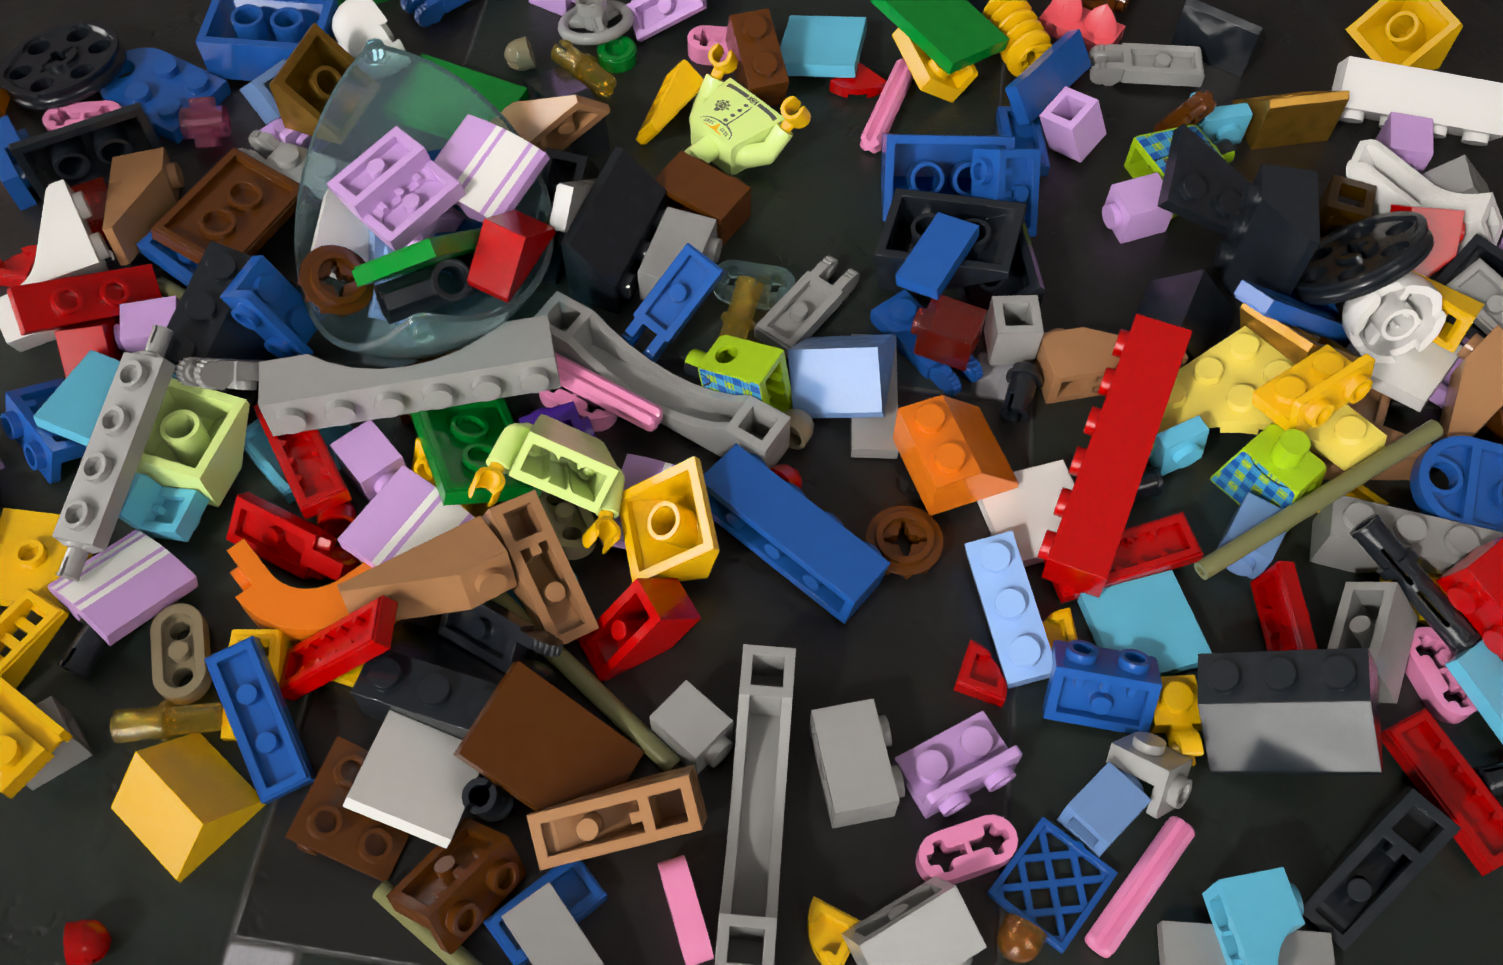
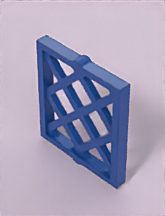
(1075, 851)

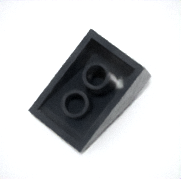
(913, 212)

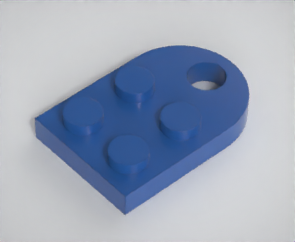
(163, 86)
(1474, 480)

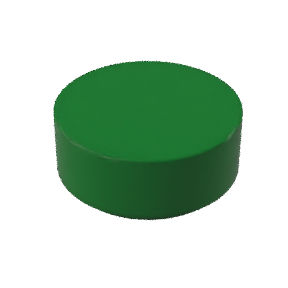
(617, 55)

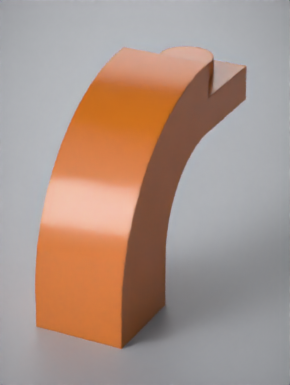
(284, 607)

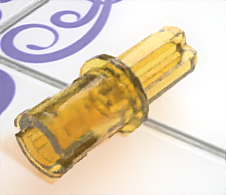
(584, 68)
(742, 308)
(164, 721)

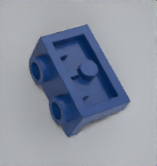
(1009, 177)
(270, 307)
(41, 447)
(1102, 687)

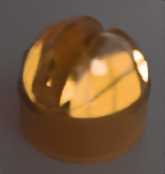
(1020, 939)

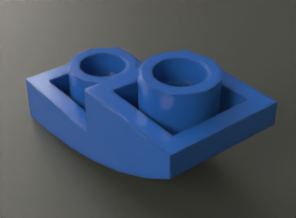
(10, 171)

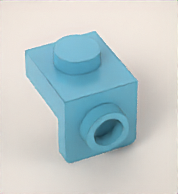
(1226, 122)
(1179, 445)
(162, 510)

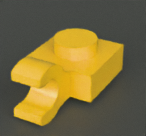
(1179, 715)

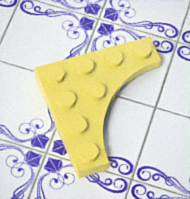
(1221, 392)

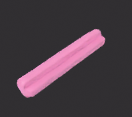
(886, 107)
(608, 394)
(1139, 887)

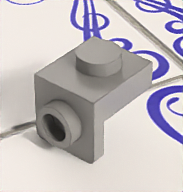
(1155, 763)

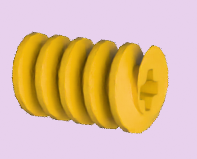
(1023, 29)

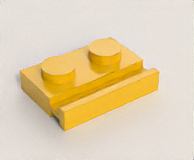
(25, 739)

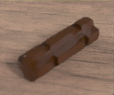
(1189, 112)

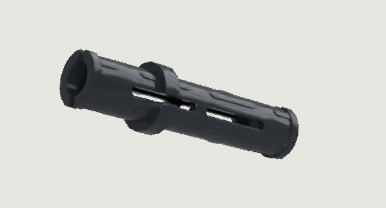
(1454, 627)

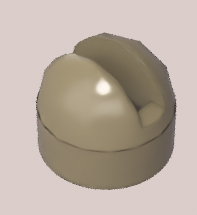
(520, 54)
(800, 428)

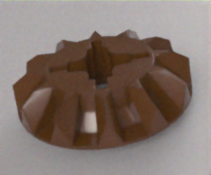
(317, 268)
(919, 529)

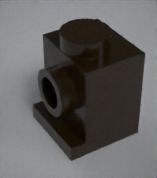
(1335, 214)

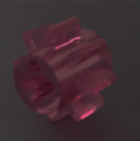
(205, 122)

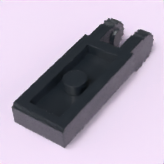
(500, 637)

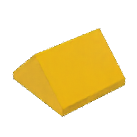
(1407, 32)
(670, 525)
(184, 801)

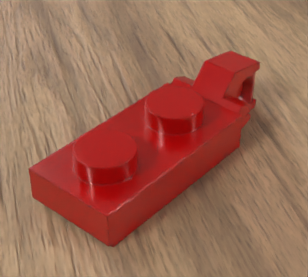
(288, 540)

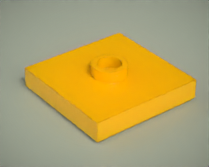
(29, 554)

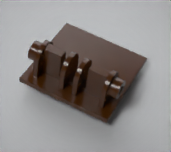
(338, 832)

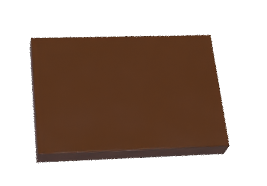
(233, 205)
(544, 743)

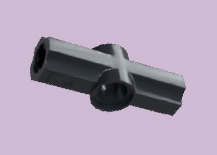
(421, 291)

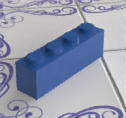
(793, 533)

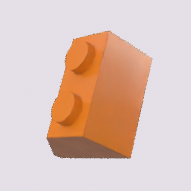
(950, 453)

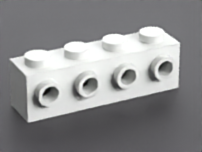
(1454, 102)

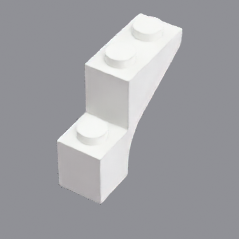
(1403, 185)
(63, 251)

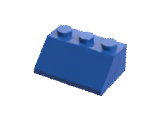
(253, 35)
(931, 162)

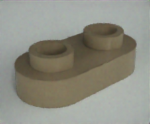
(568, 523)
(179, 658)

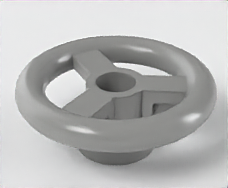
(595, 17)

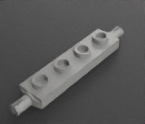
(113, 453)

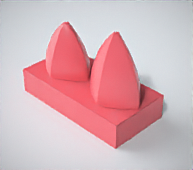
(1095, 26)

